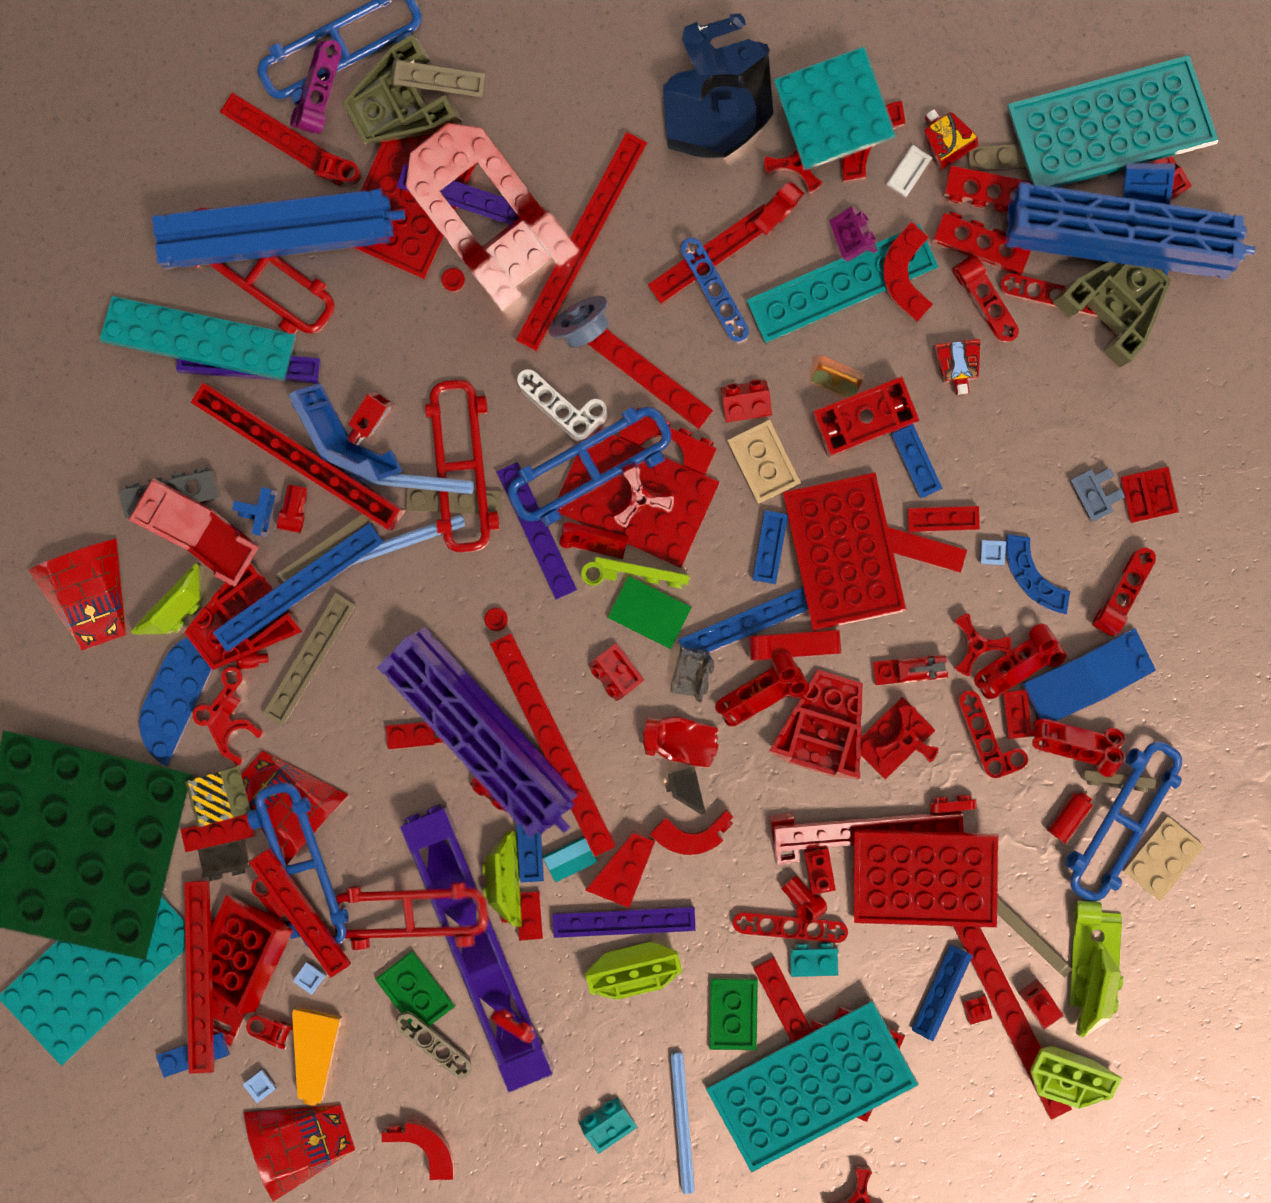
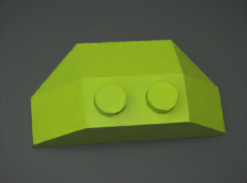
(174, 606)
(503, 879)
(633, 971)
(1100, 991)
(1072, 1078)

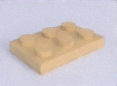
(763, 461)
(1163, 858)

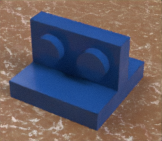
(260, 514)

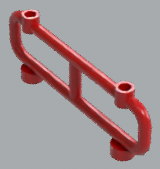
(290, 322)
(488, 520)
(463, 934)

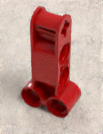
(971, 274)
(1113, 616)
(1021, 662)
(763, 691)
(1081, 744)

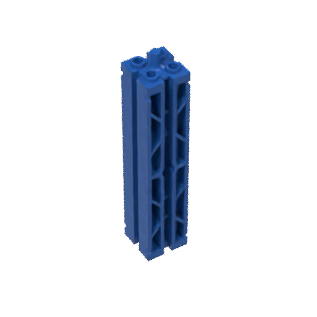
(274, 229)
(1126, 231)

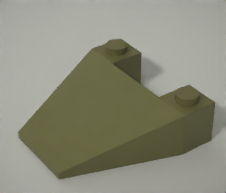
(396, 111)
(1124, 299)

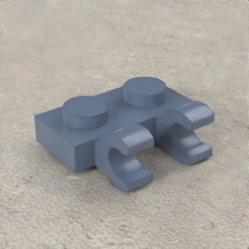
(1092, 495)

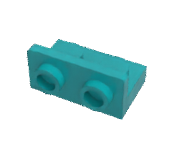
(814, 961)
(607, 1125)

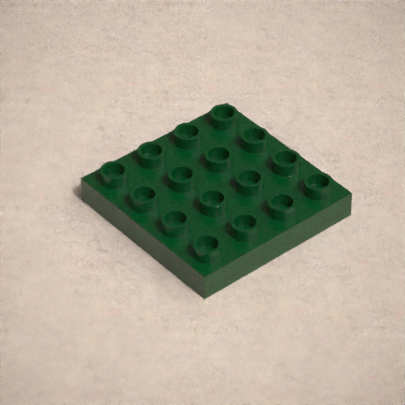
(84, 843)

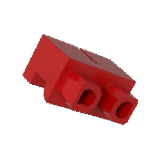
(820, 870)

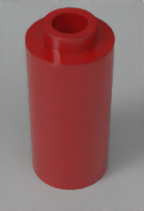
(1071, 817)

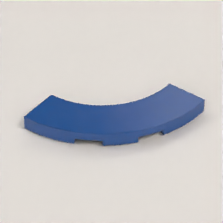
(1029, 578)

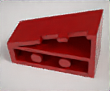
(624, 870)

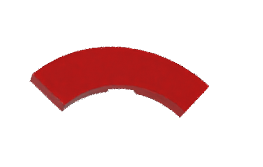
(855, 164)

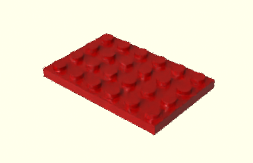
(416, 236)
(651, 528)
(844, 551)
(926, 878)

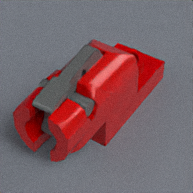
(910, 669)

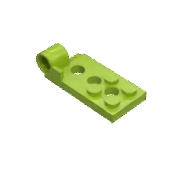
(610, 569)
(1087, 918)

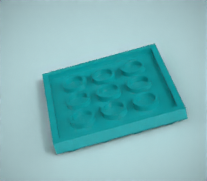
(834, 108)

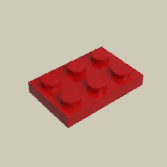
(884, 731)

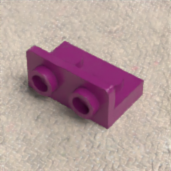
(853, 233)

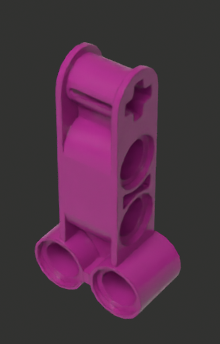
(308, 115)

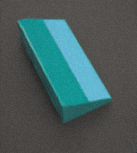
(569, 859)

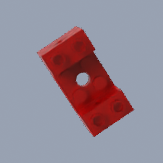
(841, 422)

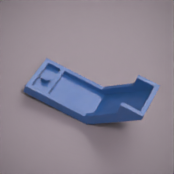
(1149, 183)
(331, 438)
(1090, 677)

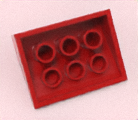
(245, 953)

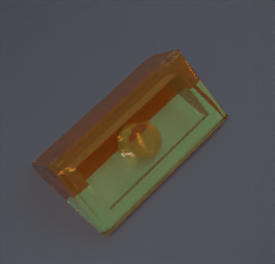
(837, 377)

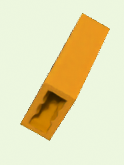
(314, 1048)

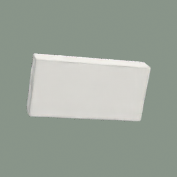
(909, 171)

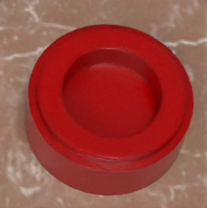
(453, 279)
(496, 619)

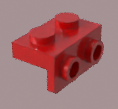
(746, 400)

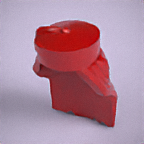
(681, 740)

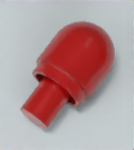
(252, 661)

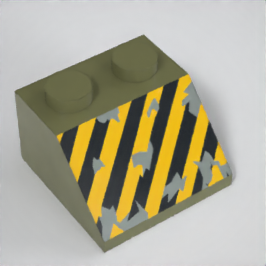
(218, 796)

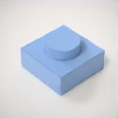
(993, 552)
(309, 978)
(259, 1086)

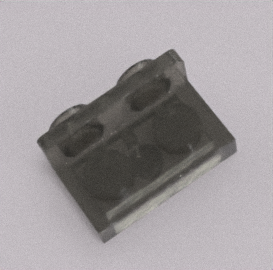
(692, 673)
(223, 859)

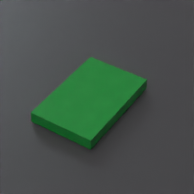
(649, 612)
(415, 990)
(733, 1013)

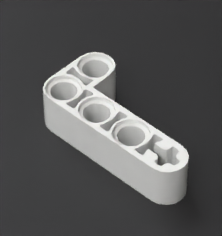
(559, 403)

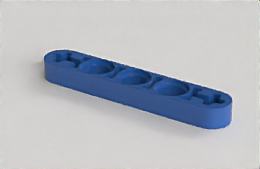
(724, 296)

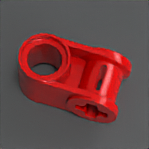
(333, 168)
(270, 1031)

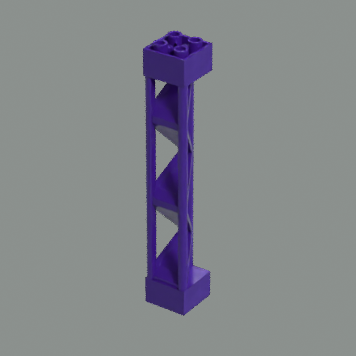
(481, 964)

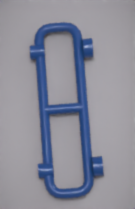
(279, 53)
(549, 512)
(1137, 760)
(260, 818)

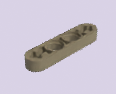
(435, 1042)

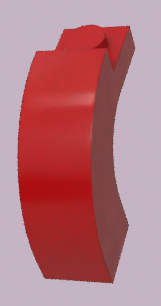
(687, 843)
(431, 1141)

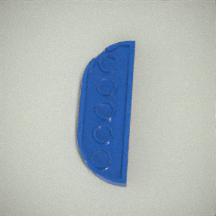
(172, 700)

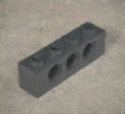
(206, 480)

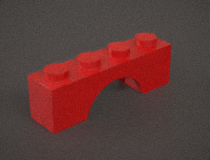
(696, 453)

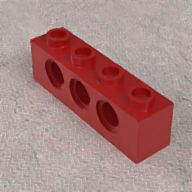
(959, 176)
(946, 237)

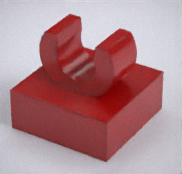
(977, 1009)

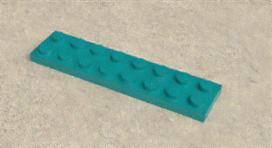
(829, 290)
(198, 338)

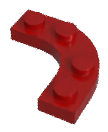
(896, 272)

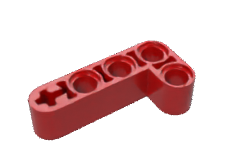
(795, 644)
(984, 732)

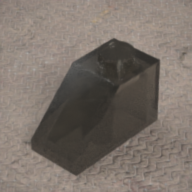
(685, 788)

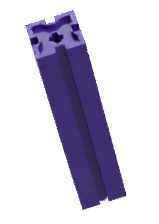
(479, 733)

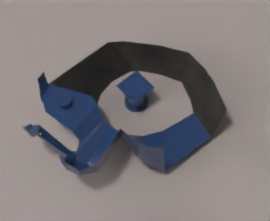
(725, 95)

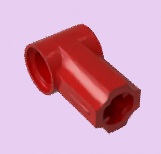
(292, 516)
(267, 900)
(808, 905)

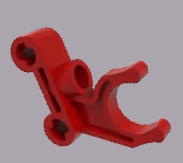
(220, 710)

